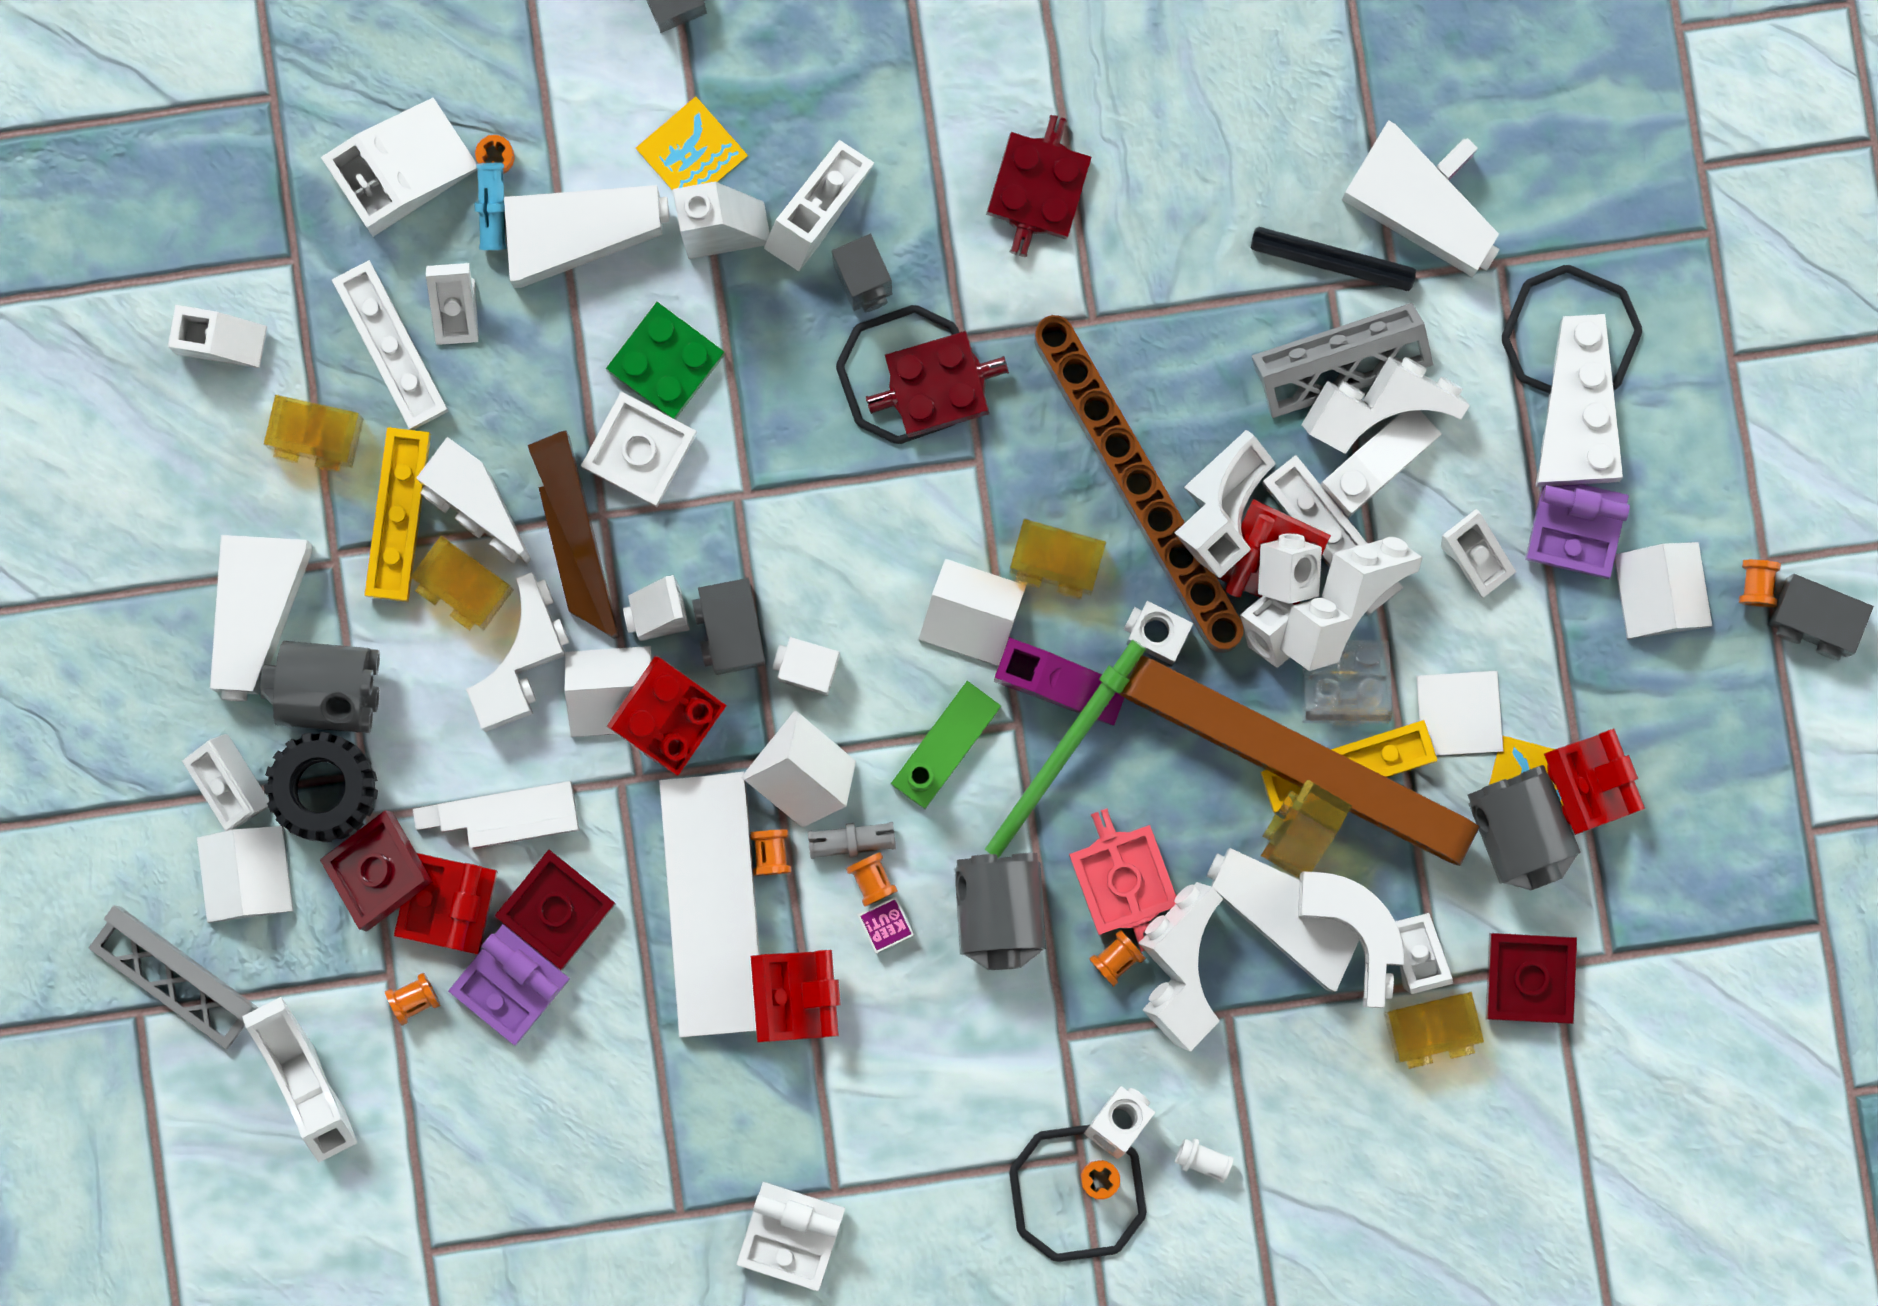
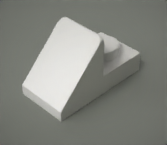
(452, 303)
(1477, 553)
(1423, 956)

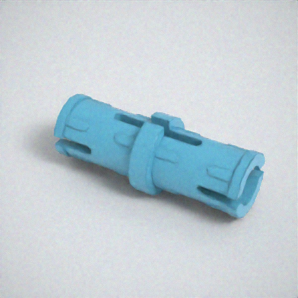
(491, 206)

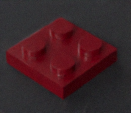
(376, 870)
(555, 909)
(1531, 978)

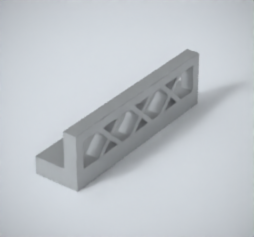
(1340, 351)
(175, 961)

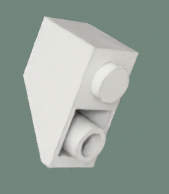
(216, 337)

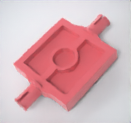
(1123, 878)

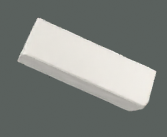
(226, 782)

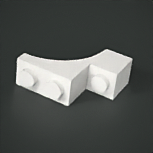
(1343, 416)
(1222, 493)
(1355, 580)
(539, 640)
(1174, 945)
(301, 1079)

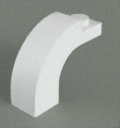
(1361, 911)

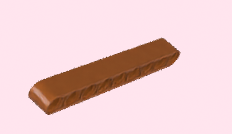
(1133, 463)
(1299, 759)

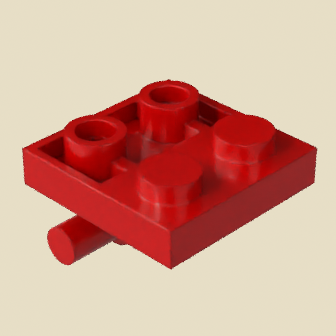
(1262, 526)
(666, 715)
(1594, 781)
(451, 908)
(795, 996)

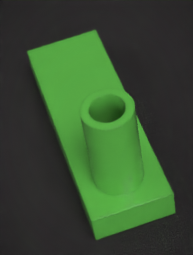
(946, 745)

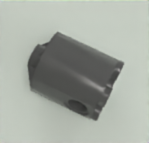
(322, 686)
(1524, 829)
(1000, 909)

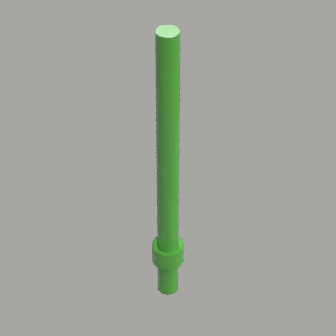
(1113, 680)

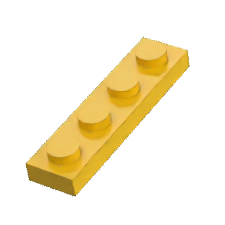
(397, 515)
(1383, 753)

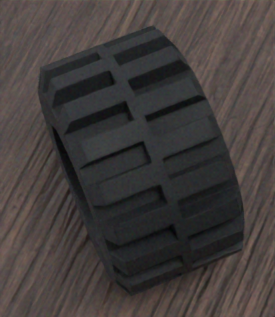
(285, 776)

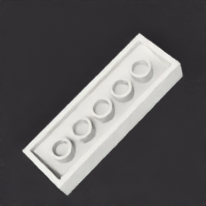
(710, 902)

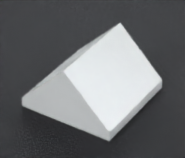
(1662, 589)
(971, 612)
(599, 684)
(802, 772)
(245, 873)

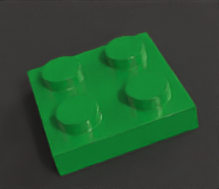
(665, 361)

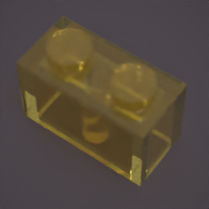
(313, 433)
(1056, 559)
(460, 583)
(1305, 830)
(1434, 1028)

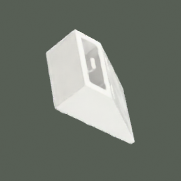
(399, 164)
(464, 484)

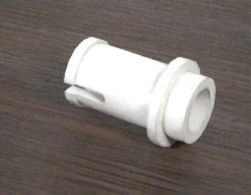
(1203, 1160)

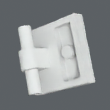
(790, 1236)

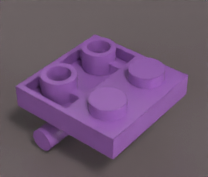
(1578, 528)
(509, 984)

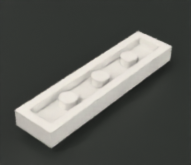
(390, 345)
(1308, 502)

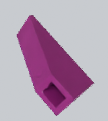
(1052, 679)

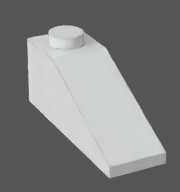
(817, 205)
(1379, 460)
(657, 610)

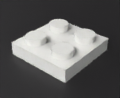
(639, 449)

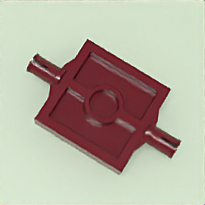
(1038, 185)
(937, 384)

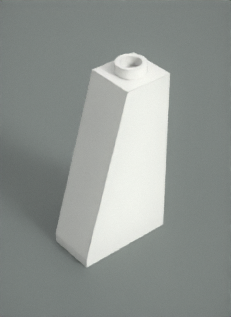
(1419, 203)
(719, 219)
(577, 227)
(252, 606)
(1271, 905)

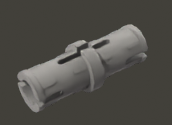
(851, 840)

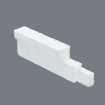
(505, 815)

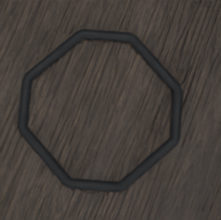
(1585, 276)
(848, 348)
(1081, 1254)

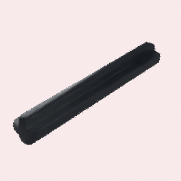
(1333, 258)

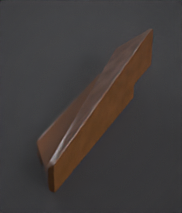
(572, 533)

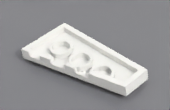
(1581, 416)

